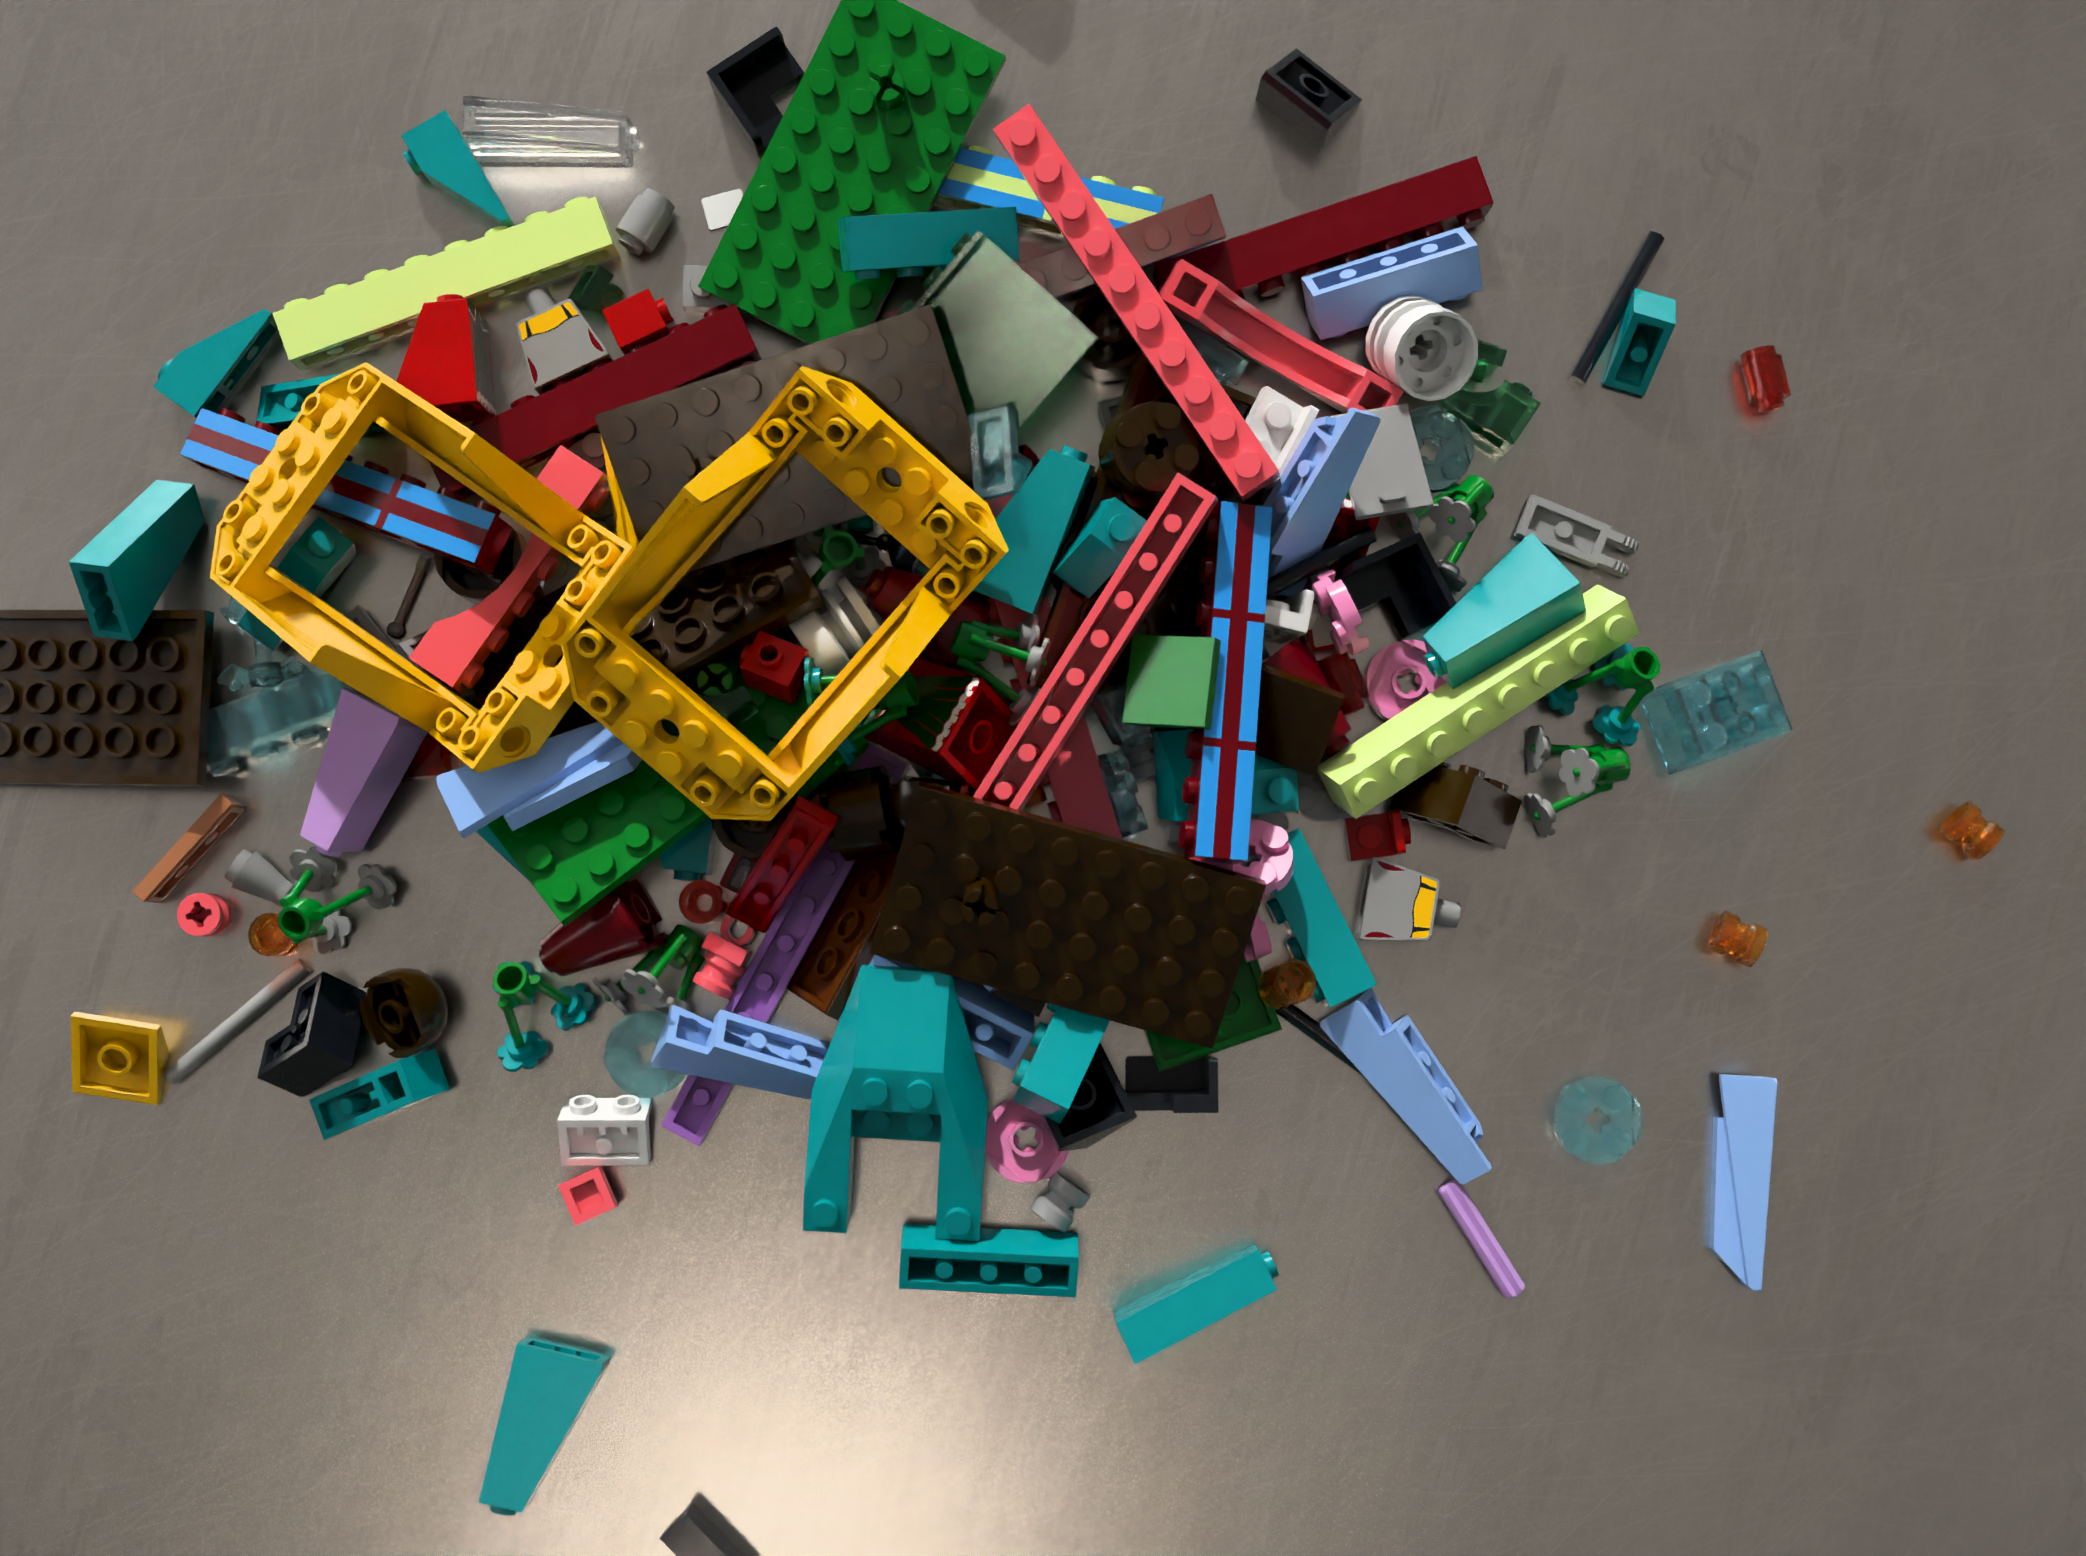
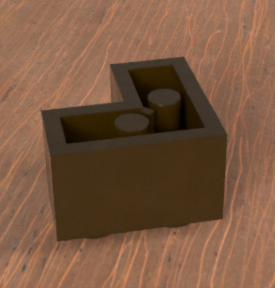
(1462, 803)

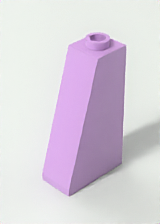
(358, 773)

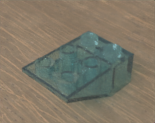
(1715, 712)

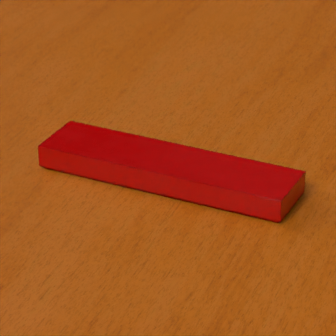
(782, 864)

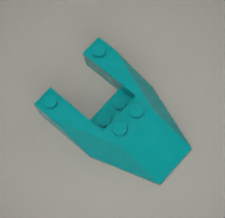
(899, 1073)

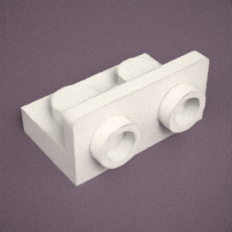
(1279, 426)
(1290, 617)
(605, 1131)

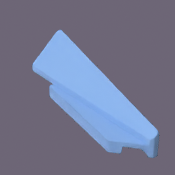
(1315, 488)
(539, 784)
(740, 1052)
(1410, 1081)
(1742, 1174)

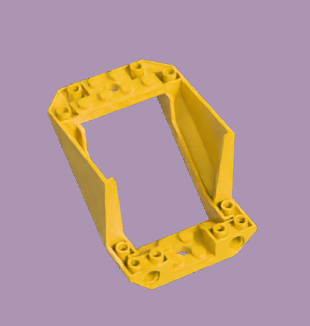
(850, 445)
(291, 478)

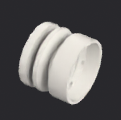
(1421, 347)
(839, 631)

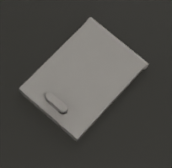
(1390, 469)

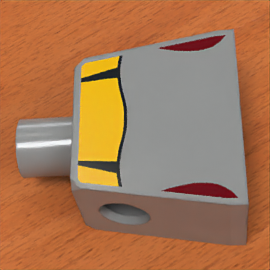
(556, 340)
(1401, 904)

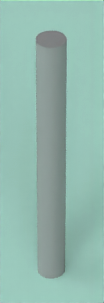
(237, 1021)

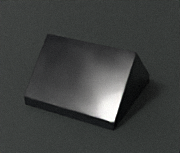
(1306, 98)
(1096, 1109)

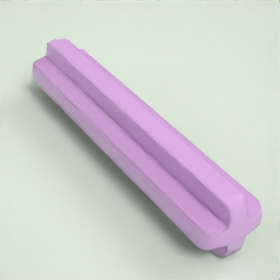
(1481, 1239)

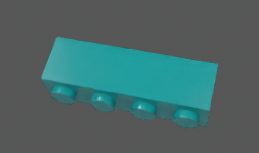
(919, 239)
(1318, 929)
(1059, 1062)
(997, 1263)

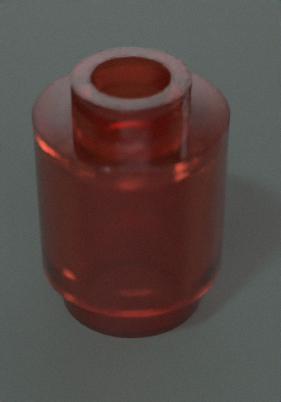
(1764, 378)
(1346, 678)
(690, 899)

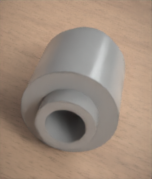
(645, 222)

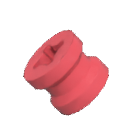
(215, 914)
(718, 975)

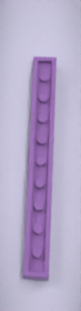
(774, 965)

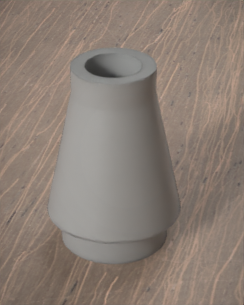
(257, 877)

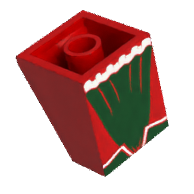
(451, 359)
(953, 728)

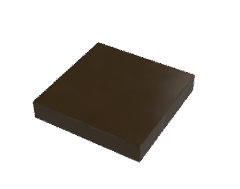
(1294, 719)

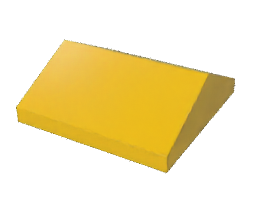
(118, 1058)

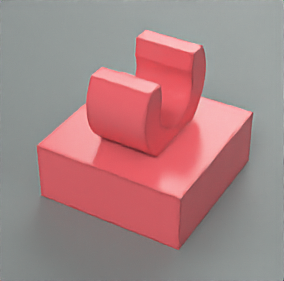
(728, 946)
(588, 1195)

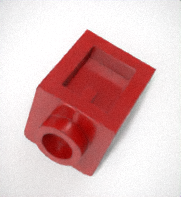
(1376, 835)

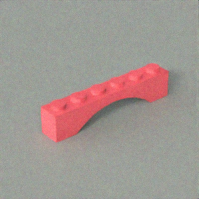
(1248, 330)
(460, 644)

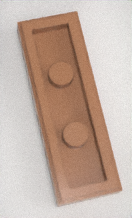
(189, 849)

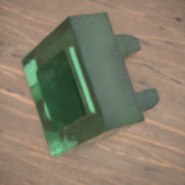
(591, 287)
(1487, 354)

